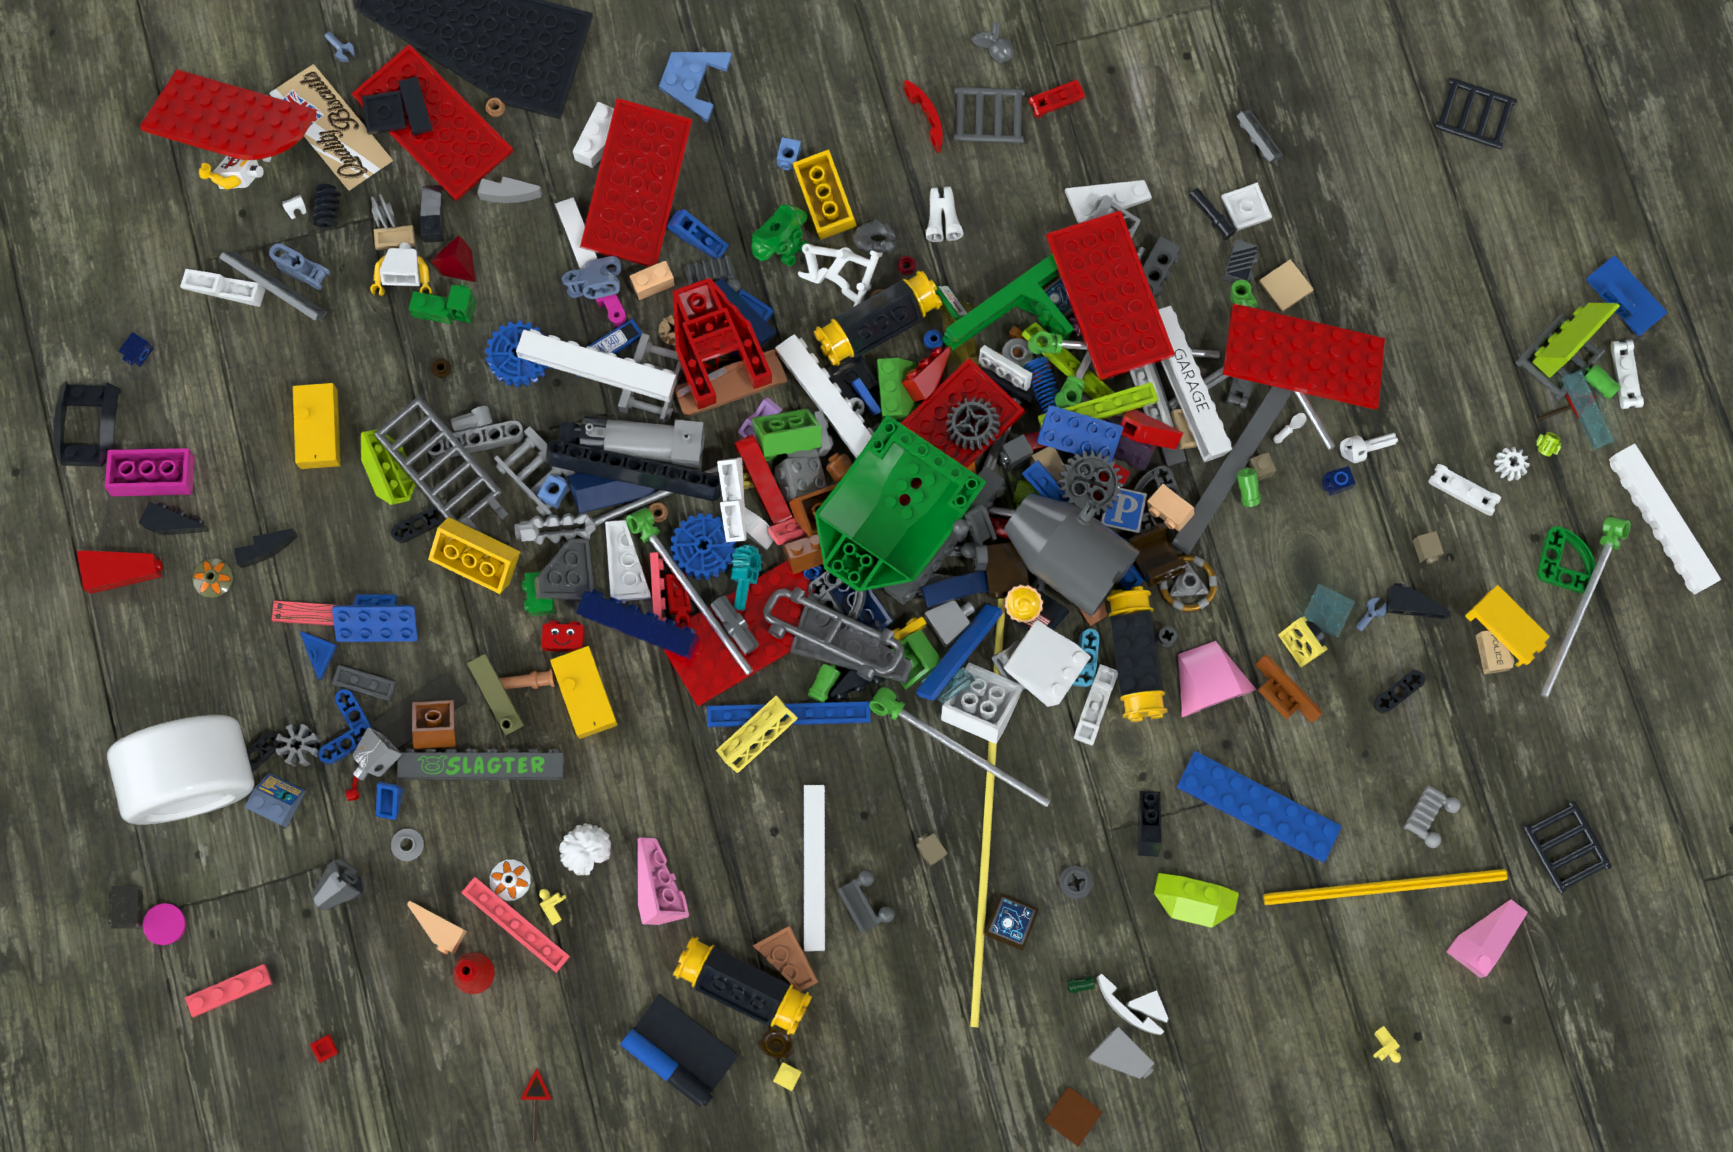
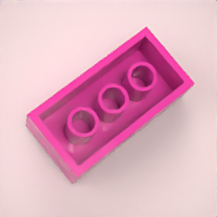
(150, 472)

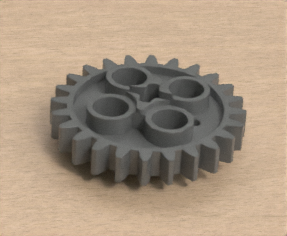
(1094, 465)

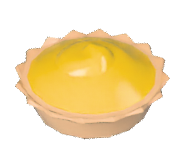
(1023, 603)

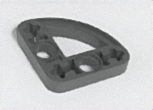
(1147, 478)
(826, 594)

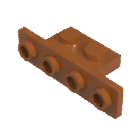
(1284, 692)

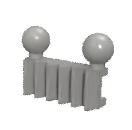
(1426, 810)

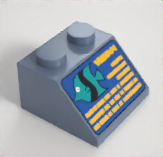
(275, 799)

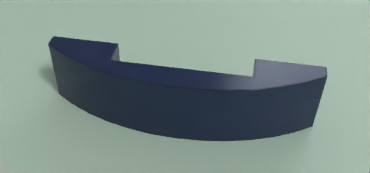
(955, 588)

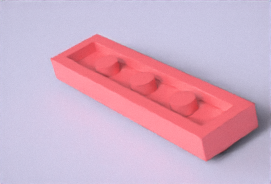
(657, 585)
(228, 990)

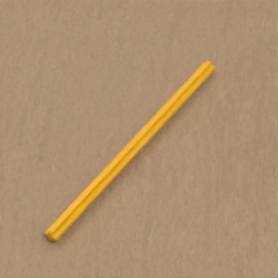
(1385, 887)

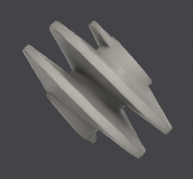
(382, 212)

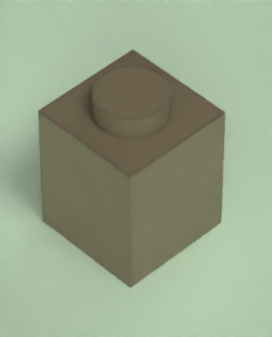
(1263, 465)
(1428, 547)
(931, 849)

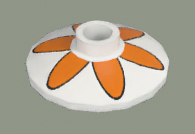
(517, 887)

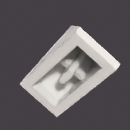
(1149, 1005)

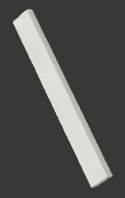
(814, 868)

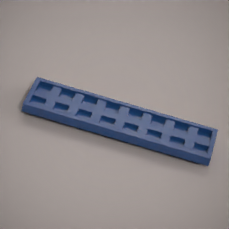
(1259, 807)

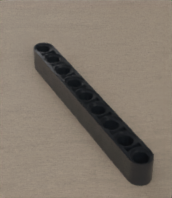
(633, 470)

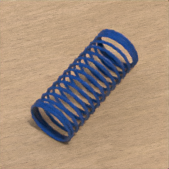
(1037, 363)

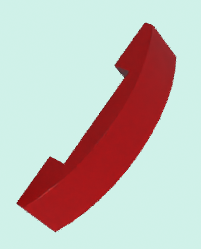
(916, 95)

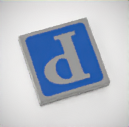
(1126, 512)

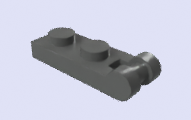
(1240, 386)

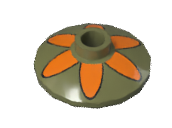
(219, 584)

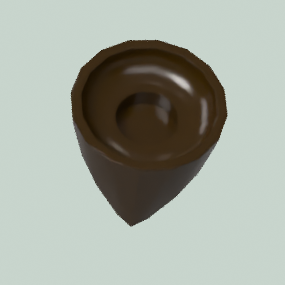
(776, 1044)

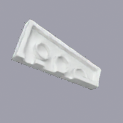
(1123, 194)
(625, 571)

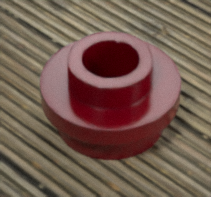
(906, 260)

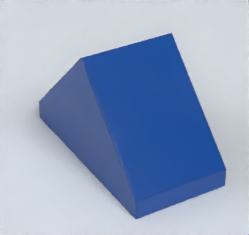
(388, 800)

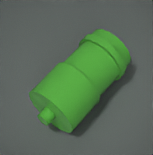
(1601, 381)
(1248, 485)
(824, 682)

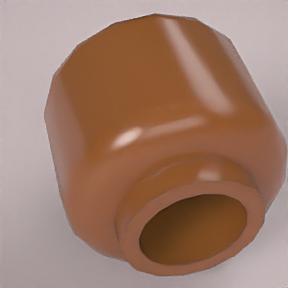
(838, 466)

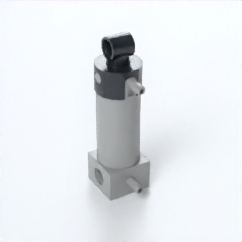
(674, 444)

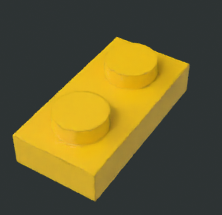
(912, 626)

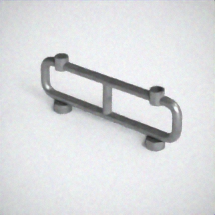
(867, 669)

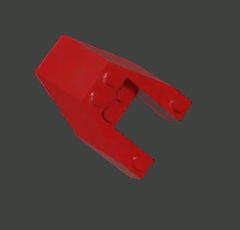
(708, 328)

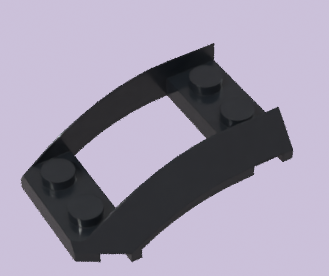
(88, 396)

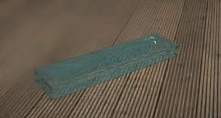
(1587, 409)

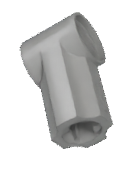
(477, 418)

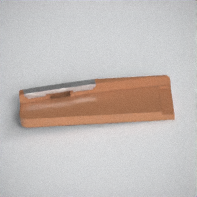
(730, 385)

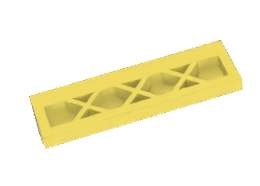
(754, 732)

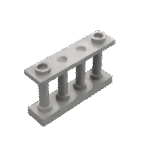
(628, 401)
(532, 440)

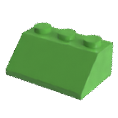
(893, 395)
(787, 432)

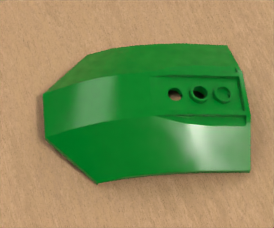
(865, 529)

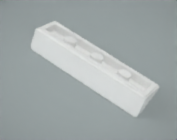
(1157, 410)

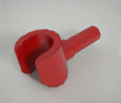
(353, 794)

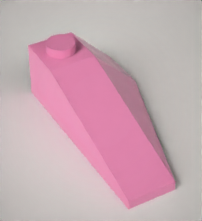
(657, 893)
(1487, 939)

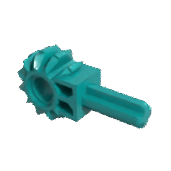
(745, 571)

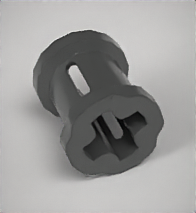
(1169, 631)

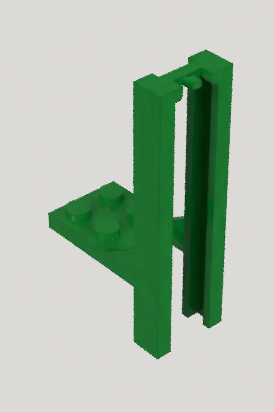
(1022, 293)

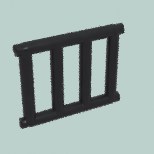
(1460, 130)
(1584, 827)

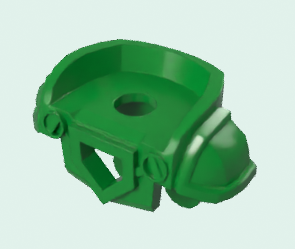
(784, 237)

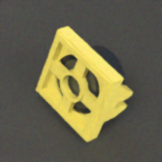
(1303, 640)

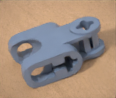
(298, 267)
(594, 278)

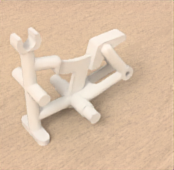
(843, 255)

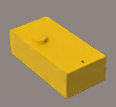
(824, 194)
(316, 426)
(474, 555)
(583, 692)

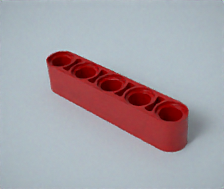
(763, 480)

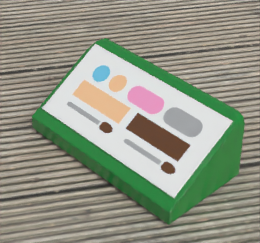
(950, 302)

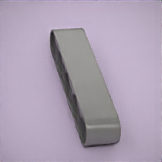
(485, 438)

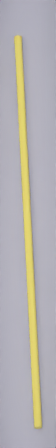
(982, 900)

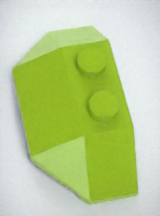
(384, 472)
(1195, 900)

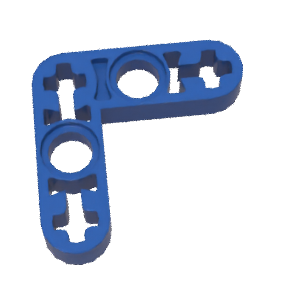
(356, 727)

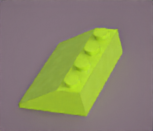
(1573, 336)

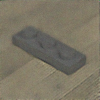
(1259, 136)

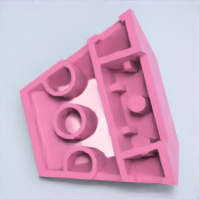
(1209, 678)

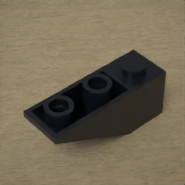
(166, 522)
(852, 682)
(1149, 824)

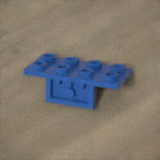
(1619, 286)
(1079, 433)
(375, 620)

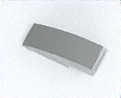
(508, 191)

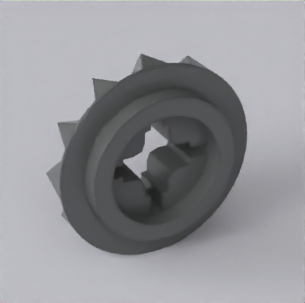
(1079, 873)

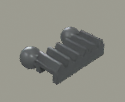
(713, 269)
(979, 525)
(859, 906)

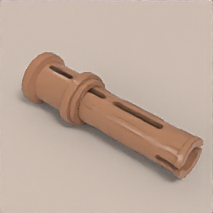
(534, 679)

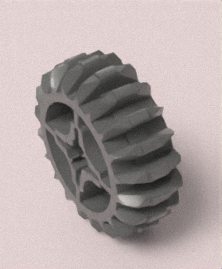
(965, 425)

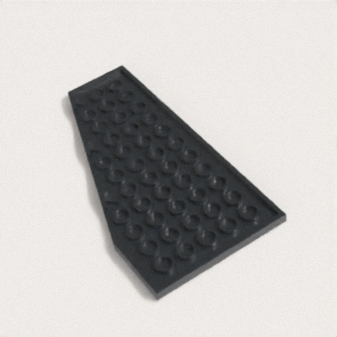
(504, 47)

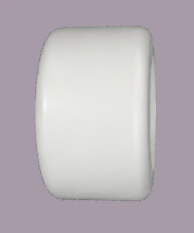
(180, 769)

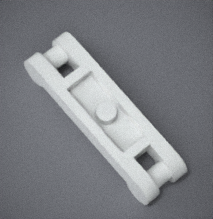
(1626, 374)
(1464, 490)

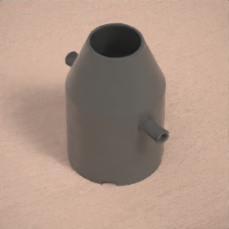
(1069, 549)

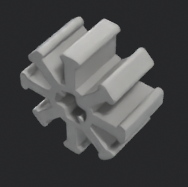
(291, 742)

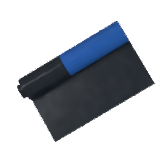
(679, 1051)

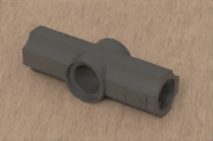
(734, 625)

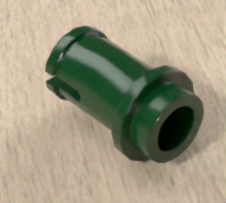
(1081, 984)

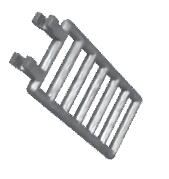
(456, 447)

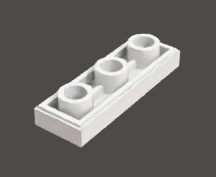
(1005, 368)

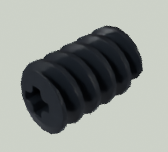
(325, 206)

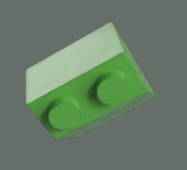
(921, 654)

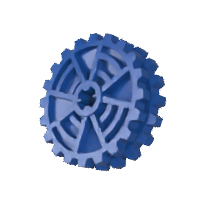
(503, 360)
(698, 561)

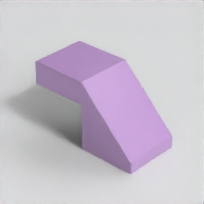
(767, 407)

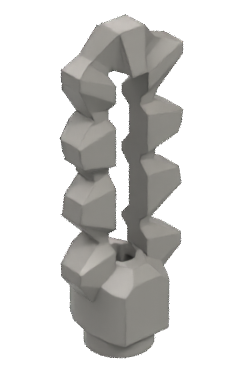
(530, 529)

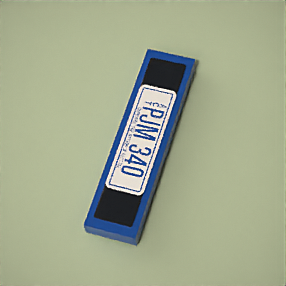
(618, 338)

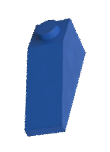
(696, 234)

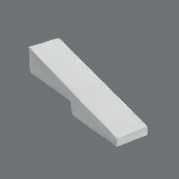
(222, 287)
(733, 499)

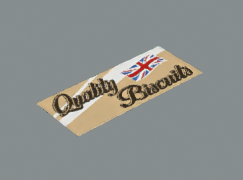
(336, 129)

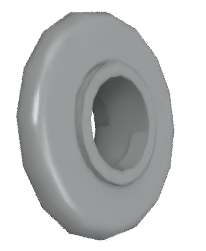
(1020, 344)
(414, 852)

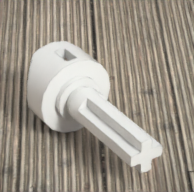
(1359, 448)

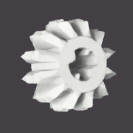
(1519, 464)

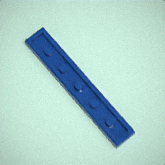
(959, 652)

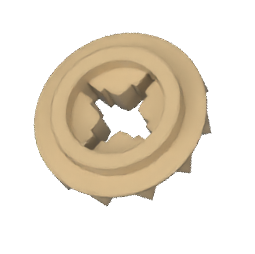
(664, 329)

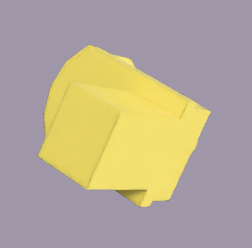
(548, 905)
(1389, 1046)

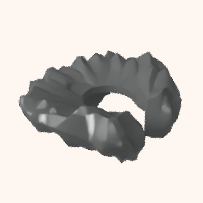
(863, 235)

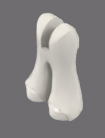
(953, 228)

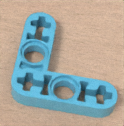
(1089, 668)

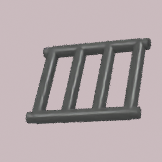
(979, 136)
(1536, 345)

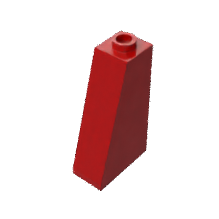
(116, 569)

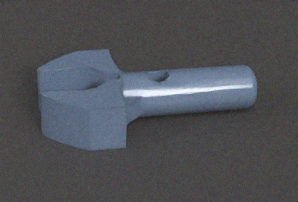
(340, 47)
(1371, 613)

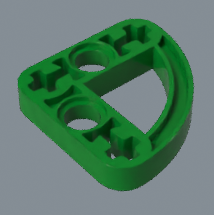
(1557, 571)

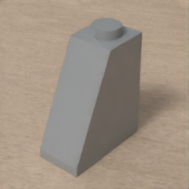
(1123, 1055)

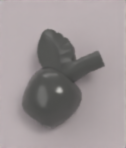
(999, 49)

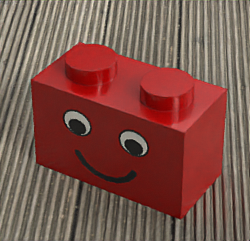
(563, 637)

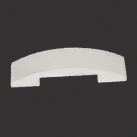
(574, 228)
(1095, 705)
(1107, 989)

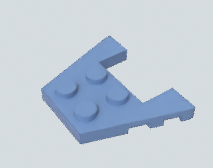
(685, 74)

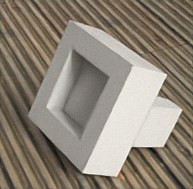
(294, 203)

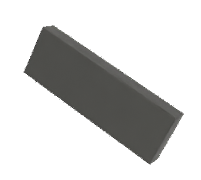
(364, 683)

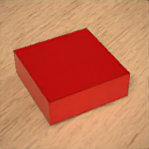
(324, 1048)

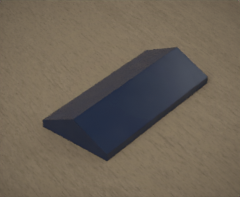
(760, 326)
(598, 492)
(873, 612)

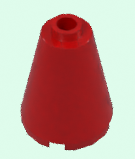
(480, 974)

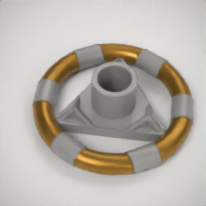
(1190, 585)

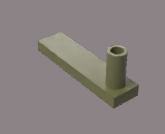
(495, 694)

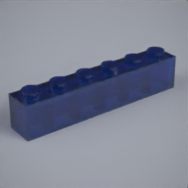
(637, 624)

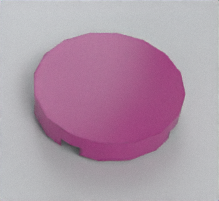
(164, 924)

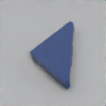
(319, 652)

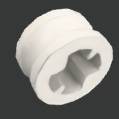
(861, 404)

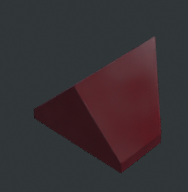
(455, 261)

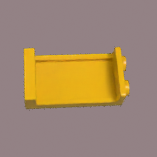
(1509, 625)

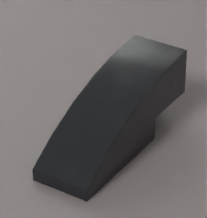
(264, 547)

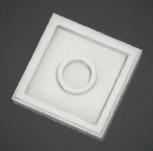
(1246, 206)

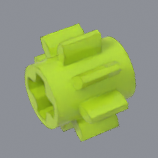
(1548, 444)

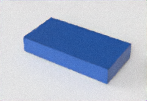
(865, 396)

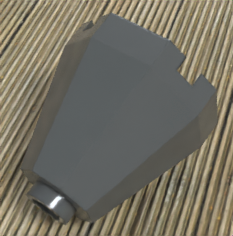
(338, 885)

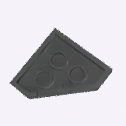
(567, 572)

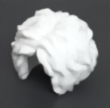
(584, 847)

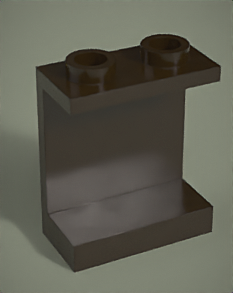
(1156, 556)
(1004, 570)

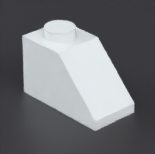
(757, 530)

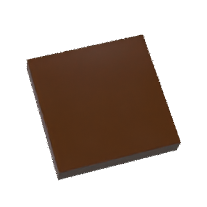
(1073, 1116)

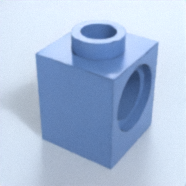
(788, 146)
(553, 499)

